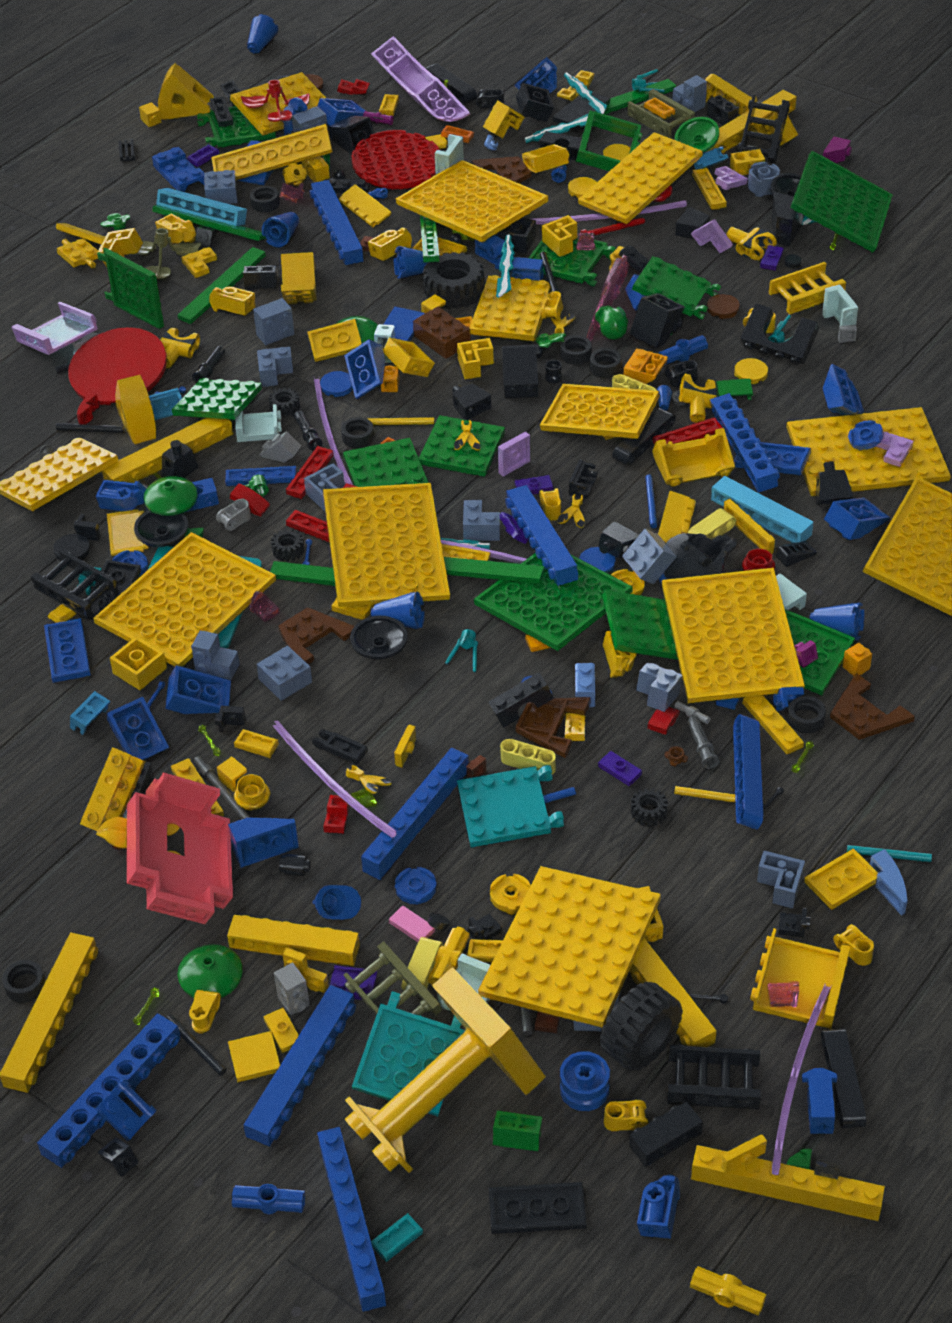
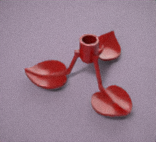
(275, 91)

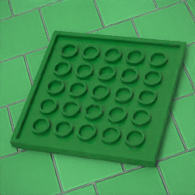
(842, 201)
(552, 611)

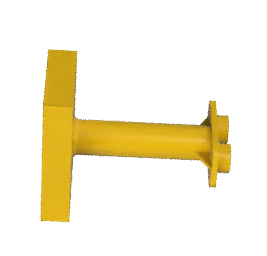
(483, 1037)

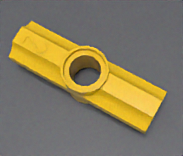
(449, 953)
(728, 1290)

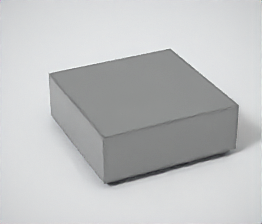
(847, 333)

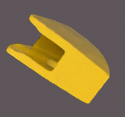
(182, 95)
(135, 409)

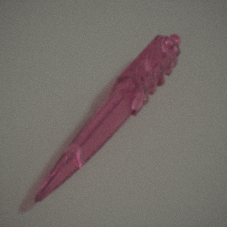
(610, 289)

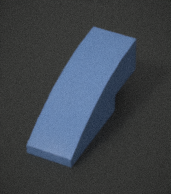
(889, 880)

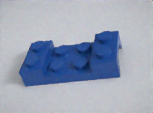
(177, 169)

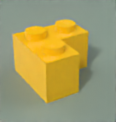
(501, 118)
(788, 133)
(560, 235)
(122, 242)
(473, 356)

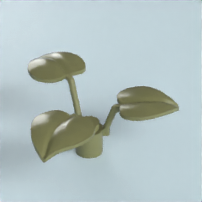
(162, 240)

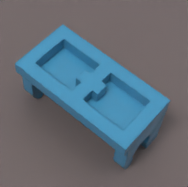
(710, 159)
(164, 402)
(88, 711)

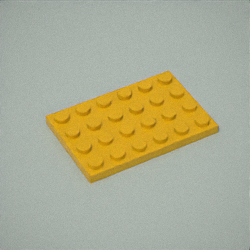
(292, 87)
(513, 314)
(600, 411)
(56, 473)

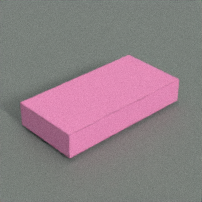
(411, 924)

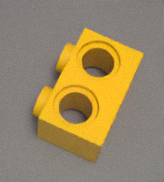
(742, 161)

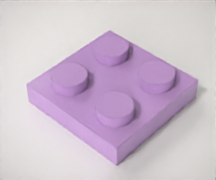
(514, 454)

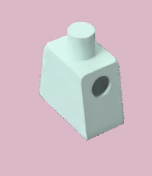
(382, 335)

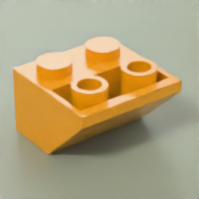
(644, 365)

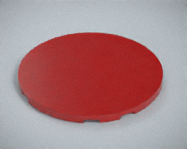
(395, 159)
(114, 357)

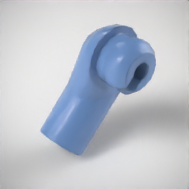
(489, 143)

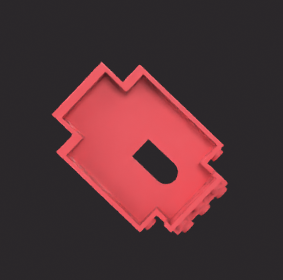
(177, 883)

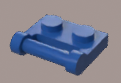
(120, 1114)

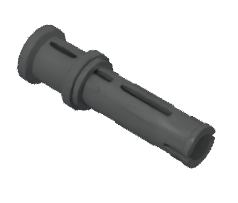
(704, 747)

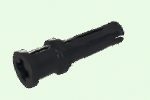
(206, 369)
(309, 434)

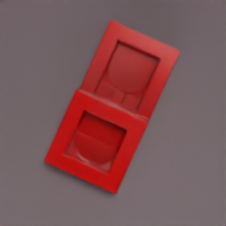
(357, 87)
(87, 407)
(257, 503)
(663, 720)
(336, 815)

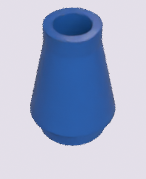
(559, 173)
(665, 396)

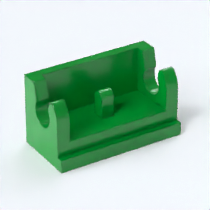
(735, 387)
(517, 1130)

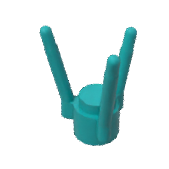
(640, 83)
(778, 336)
(466, 641)

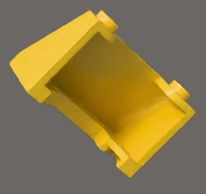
(694, 458)

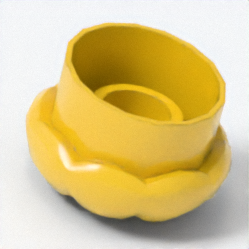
(251, 792)

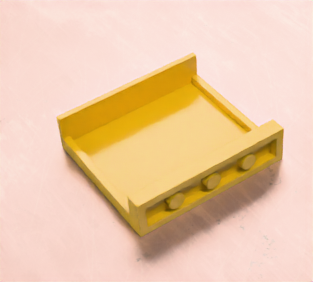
(807, 965)

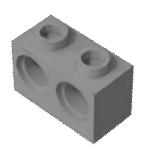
(291, 989)

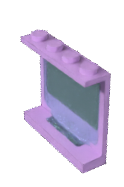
(58, 332)

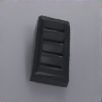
(786, 553)

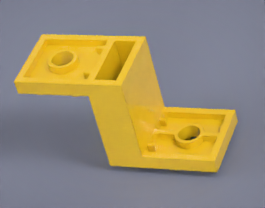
(298, 277)

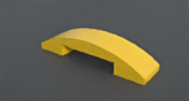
(571, 93)

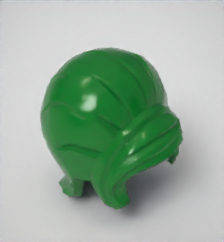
(612, 322)

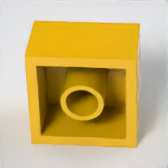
(138, 663)

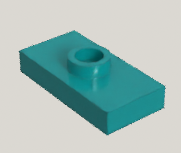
(396, 1237)

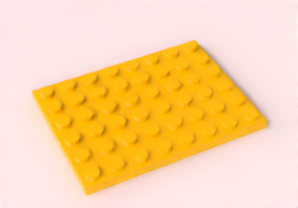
(472, 200)
(866, 468)
(385, 543)
(918, 547)
(184, 593)
(731, 635)
(570, 946)

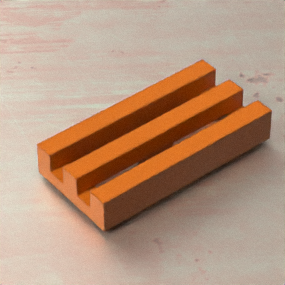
(467, 135)

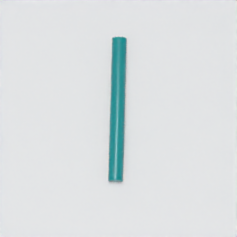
(893, 853)

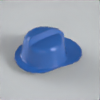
(337, 902)

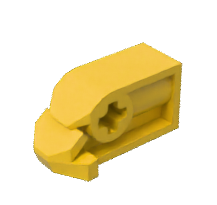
(177, 228)
(386, 243)
(232, 300)
(618, 660)

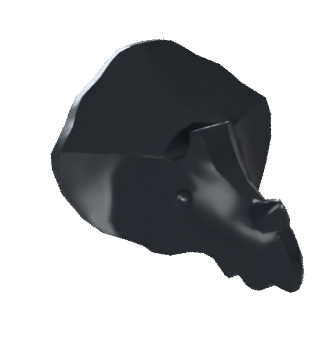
(698, 554)

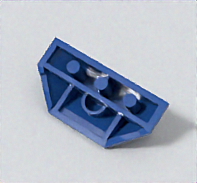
(541, 76)
(841, 393)

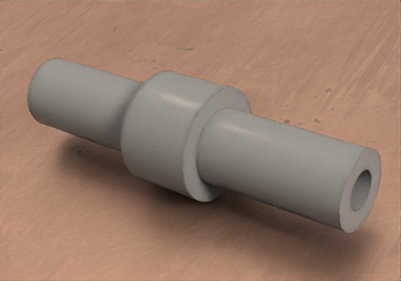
(692, 711)

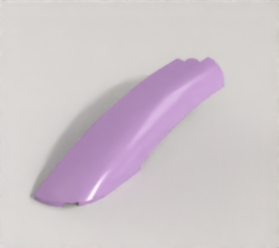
(419, 82)

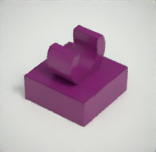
(806, 653)

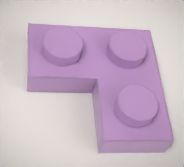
(729, 178)
(713, 233)
(897, 448)

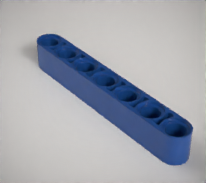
(748, 772)

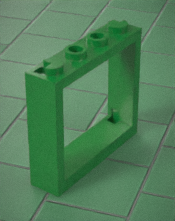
(611, 124)

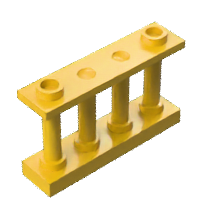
(804, 299)
(112, 789)

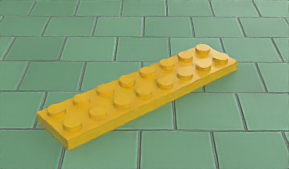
(275, 152)

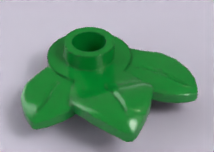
(116, 221)
(545, 340)

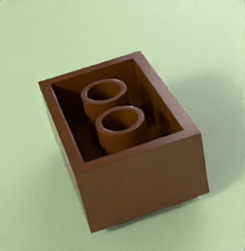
(440, 331)

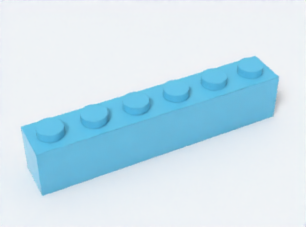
(201, 206)
(763, 510)

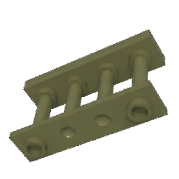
(657, 123)
(399, 972)

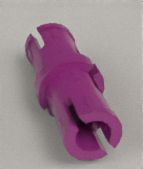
(386, 118)

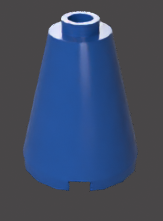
(261, 33)
(280, 228)
(408, 262)
(403, 608)
(843, 618)

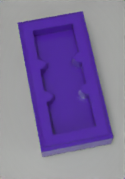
(202, 155)
(771, 257)
(536, 484)
(512, 527)
(620, 768)

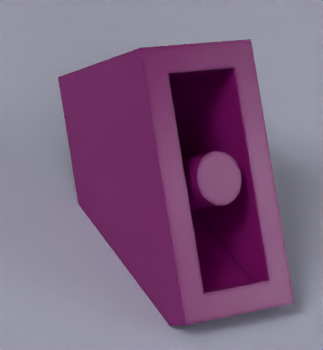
(838, 149)

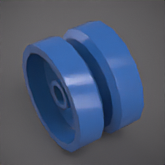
(584, 1081)

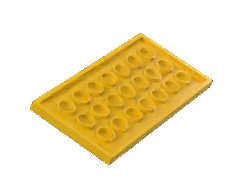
(640, 177)

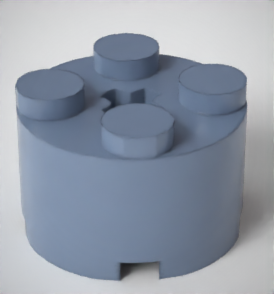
(761, 177)

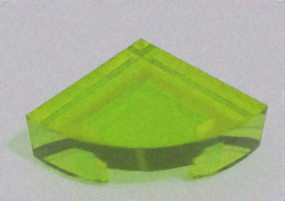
(364, 797)

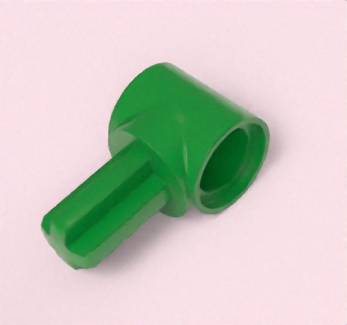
(258, 480)

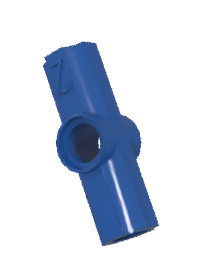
(684, 349)
(281, 1200)

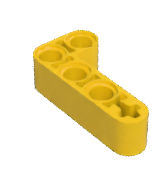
(718, 86)

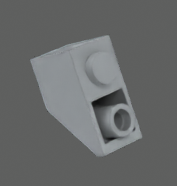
(280, 448)

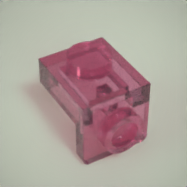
(291, 193)

